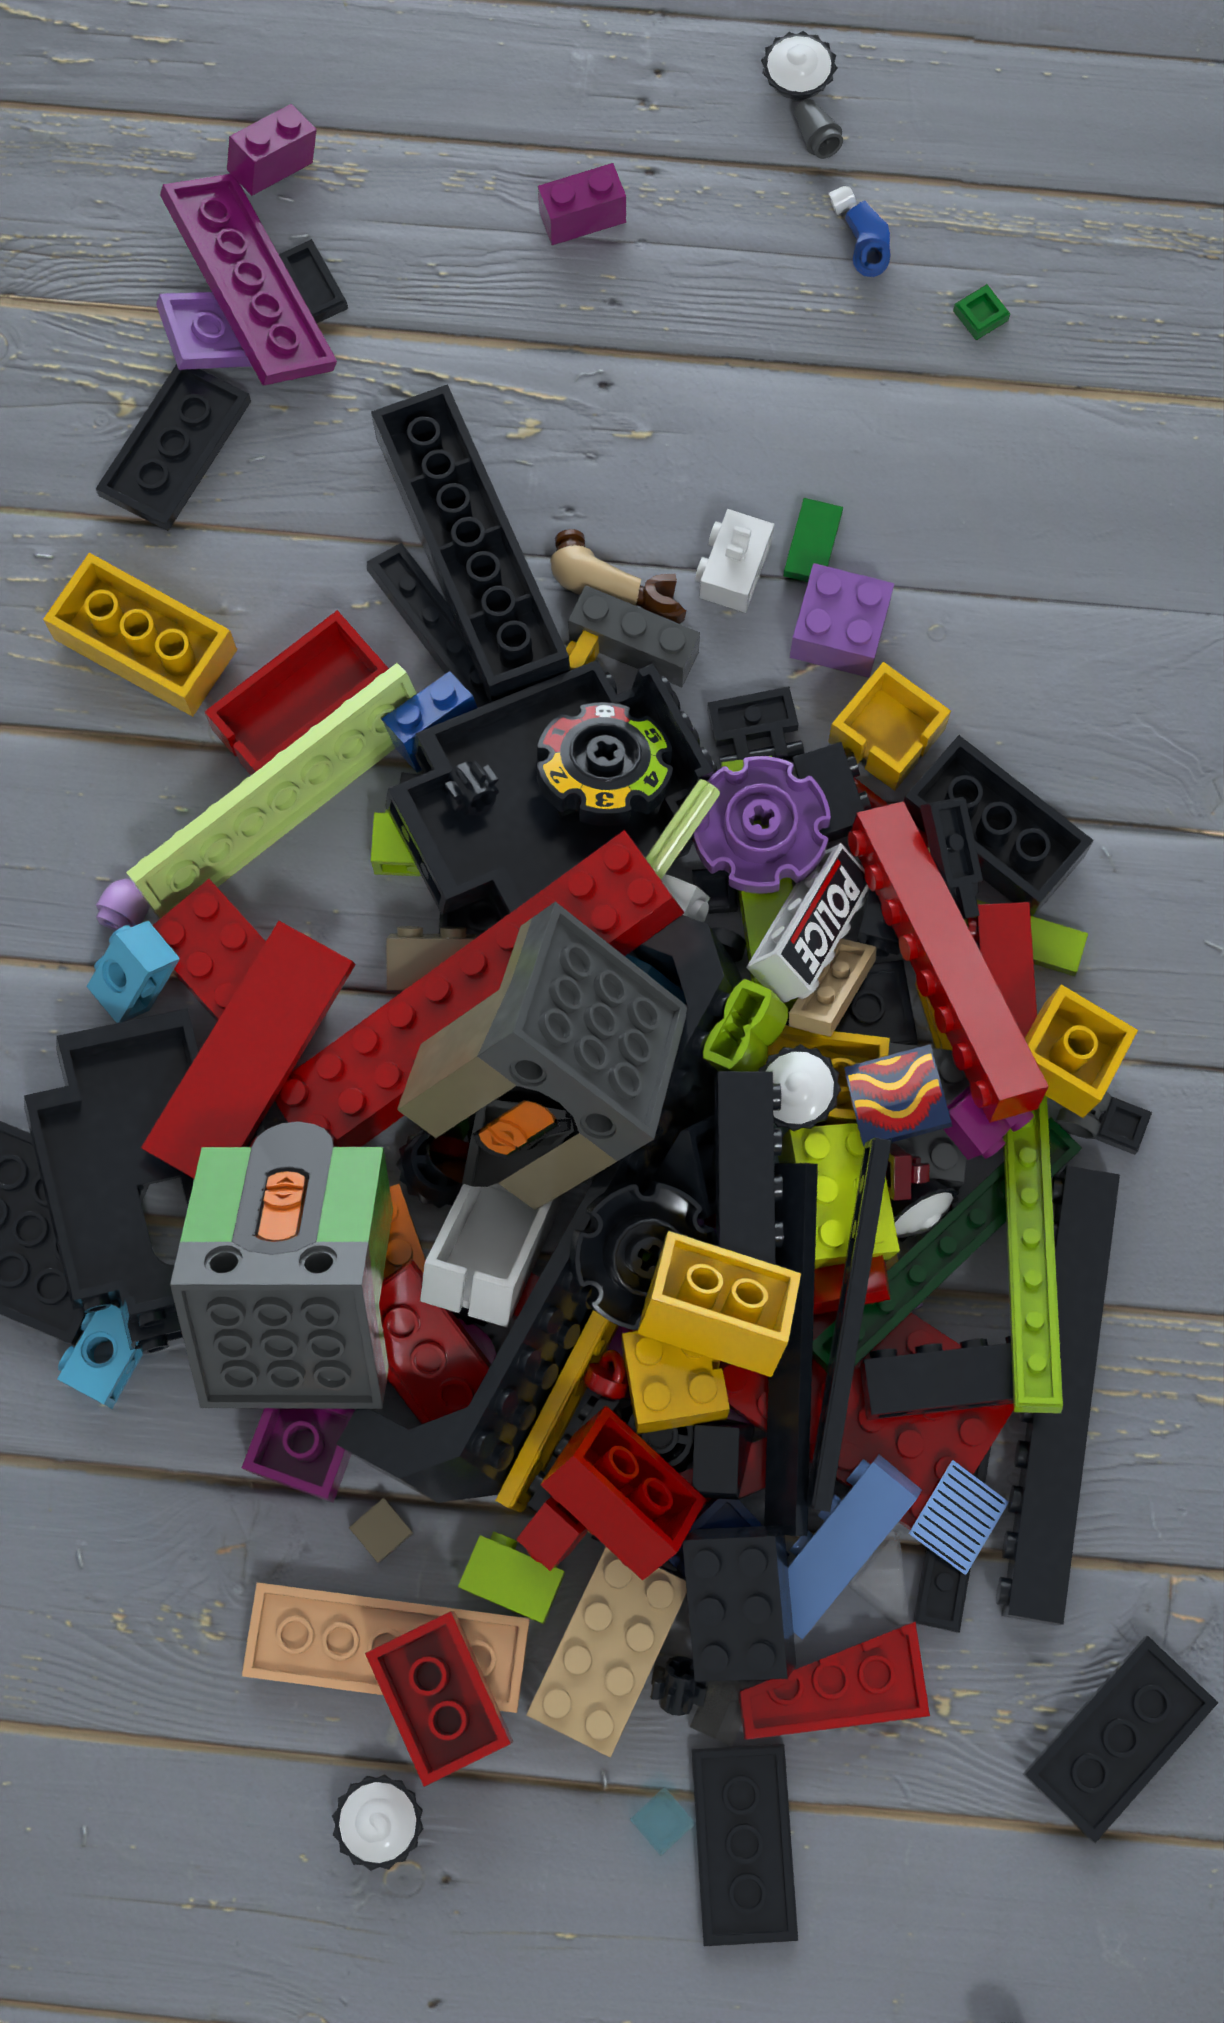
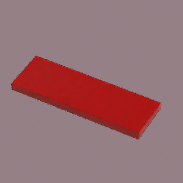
(250, 1049)

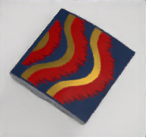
(898, 1095)

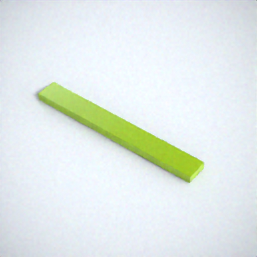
(1032, 1267)

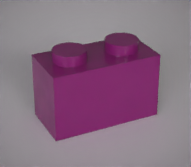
(271, 149)
(582, 204)

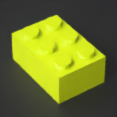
(839, 1160)

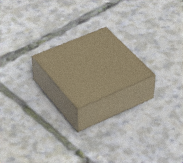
(381, 1530)

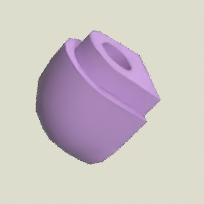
(121, 905)

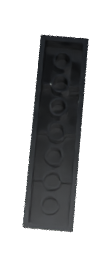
(470, 543)

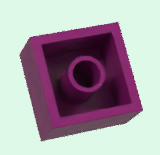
(300, 1449)

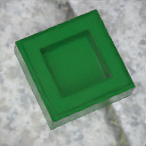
(981, 312)

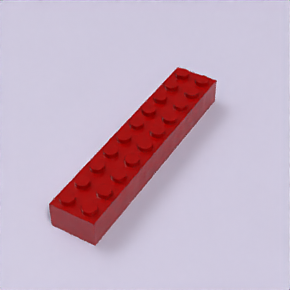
(363, 1074)

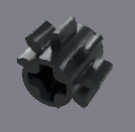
(471, 788)
(676, 1686)

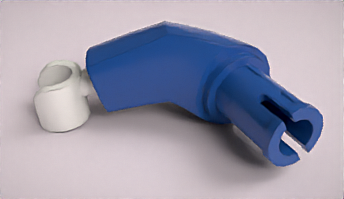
(872, 233)

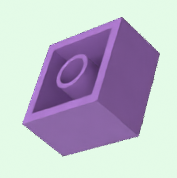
(841, 620)

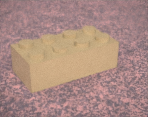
(607, 1653)

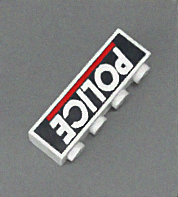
(810, 926)

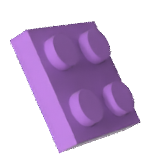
(199, 332)

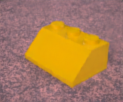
(720, 1304)

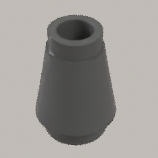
(818, 129)

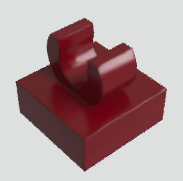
(903, 1171)

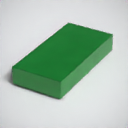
(812, 538)

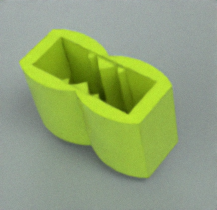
(750, 1024)

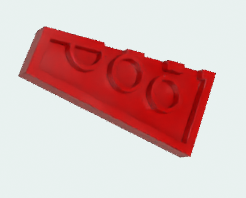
(850, 1688)

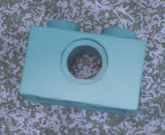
(132, 971)
(105, 1380)

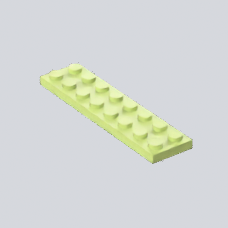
(274, 796)

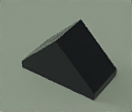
(721, 1458)

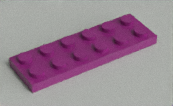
(248, 279)

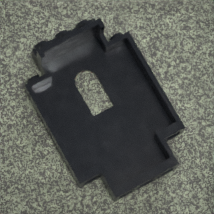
(522, 837)
(93, 1162)

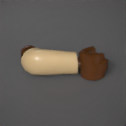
(577, 566)

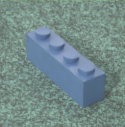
(846, 1538)

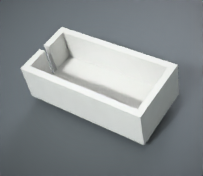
(486, 1253)

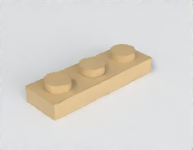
(836, 989)

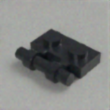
(755, 717)

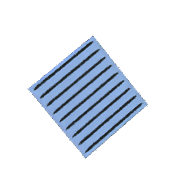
(958, 1517)

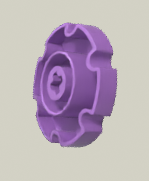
(756, 855)

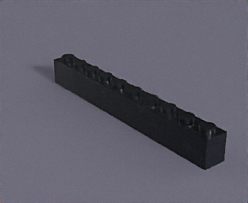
(1056, 1442)

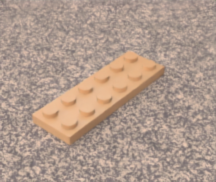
(325, 1635)

